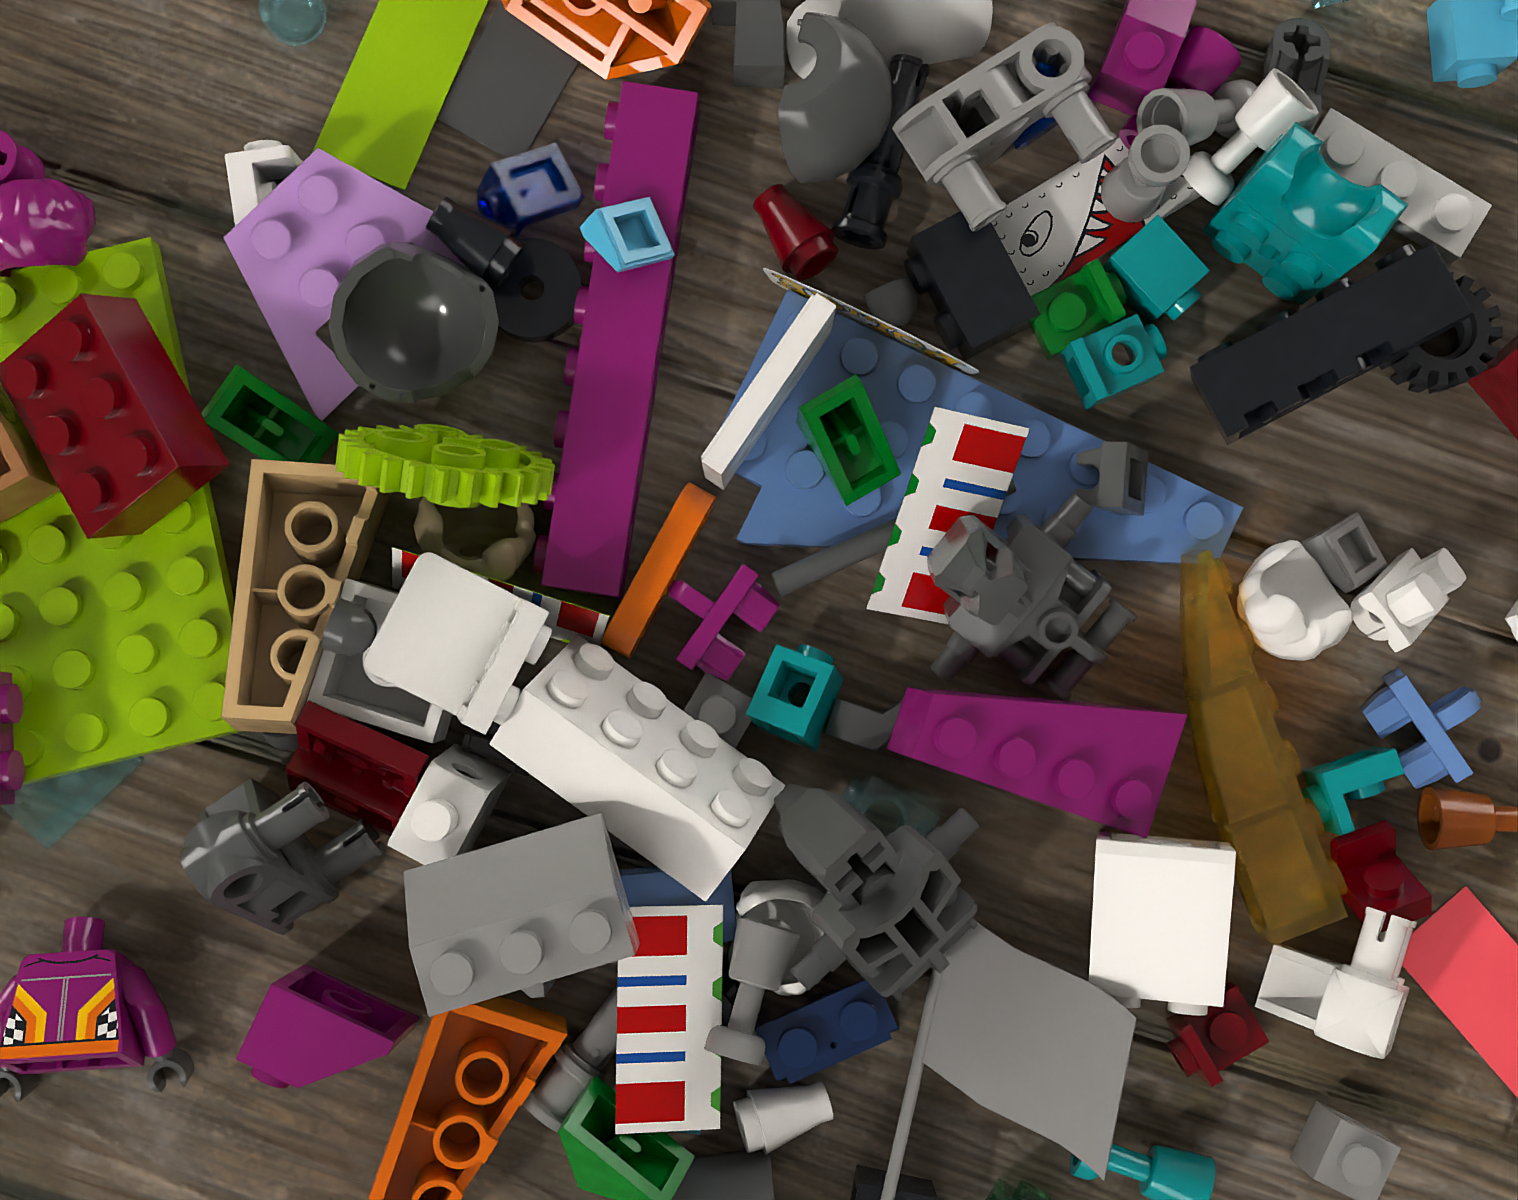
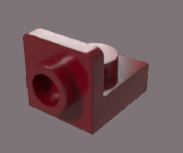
(1377, 875)
(1217, 1039)

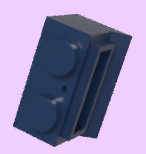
(825, 1031)

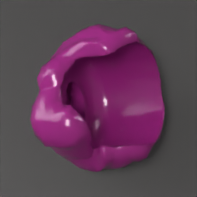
(43, 224)

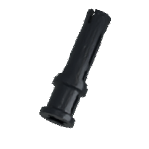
(877, 178)

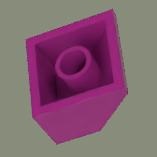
(319, 1028)

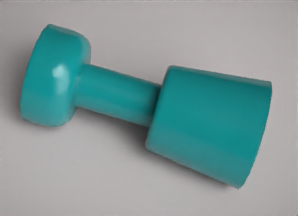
(1161, 1173)

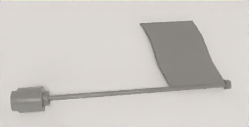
(1023, 1047)

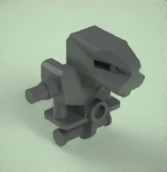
(1023, 598)
(888, 898)

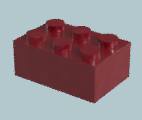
(111, 416)

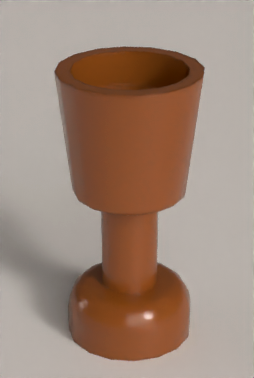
(1461, 818)

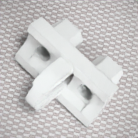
(1406, 597)

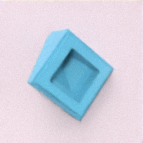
(628, 235)

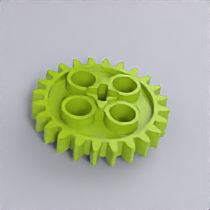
(444, 465)

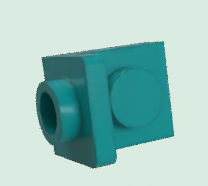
(1355, 775)

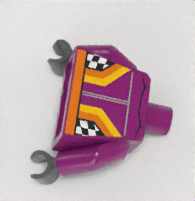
(84, 1014)

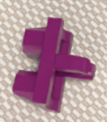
(742, 598)

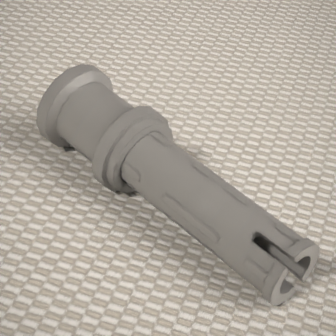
(575, 1066)

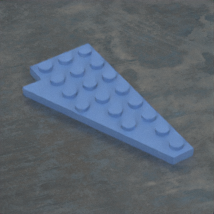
(903, 385)

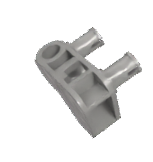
(995, 108)

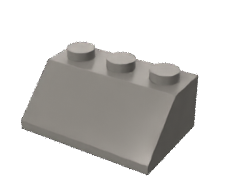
(517, 914)

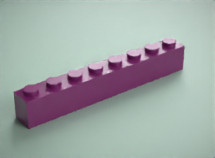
(618, 351)

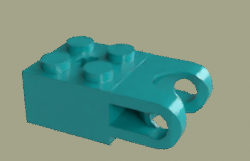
(1300, 218)

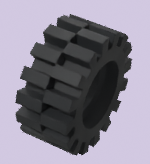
(1465, 360)

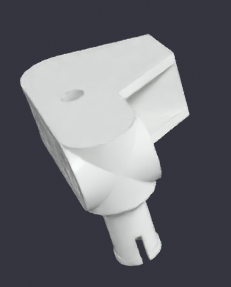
(1342, 1002)

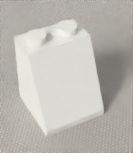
(1161, 920)

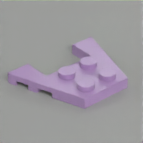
(302, 246)

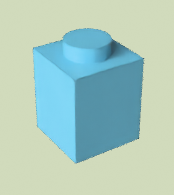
(1470, 41)

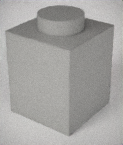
(1344, 1153)

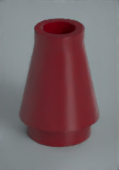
(797, 236)

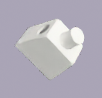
(449, 807)

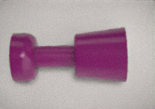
(1201, 64)

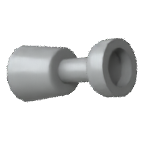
(1195, 111)
(1139, 181)
(759, 963)

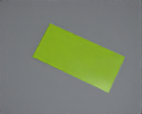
(398, 85)

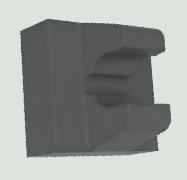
(1121, 478)

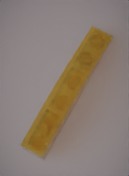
(1248, 765)

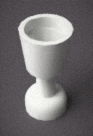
(1261, 120)

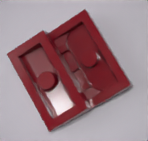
(354, 767)

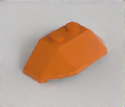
(616, 35)

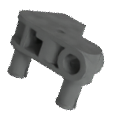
(259, 863)

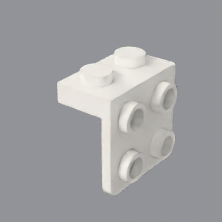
(458, 642)

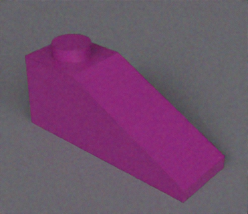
(1141, 52)

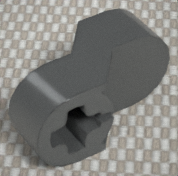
(1303, 54)
(861, 724)

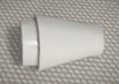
(780, 1114)

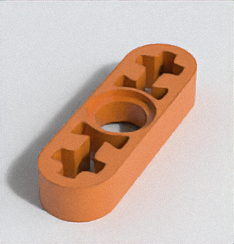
(658, 570)

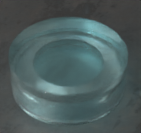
(293, 20)

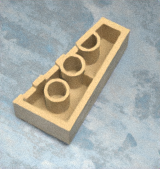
(298, 547)

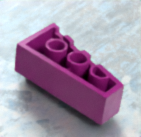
(1065, 754)

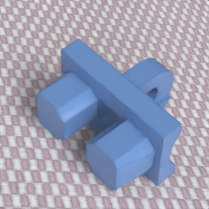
(1434, 754)

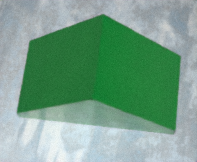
(266, 420)
(848, 440)
(619, 1164)

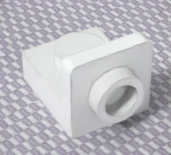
(253, 169)

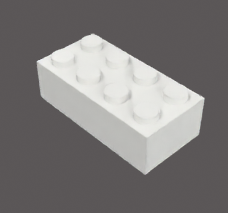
(641, 762)

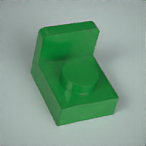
(1077, 307)

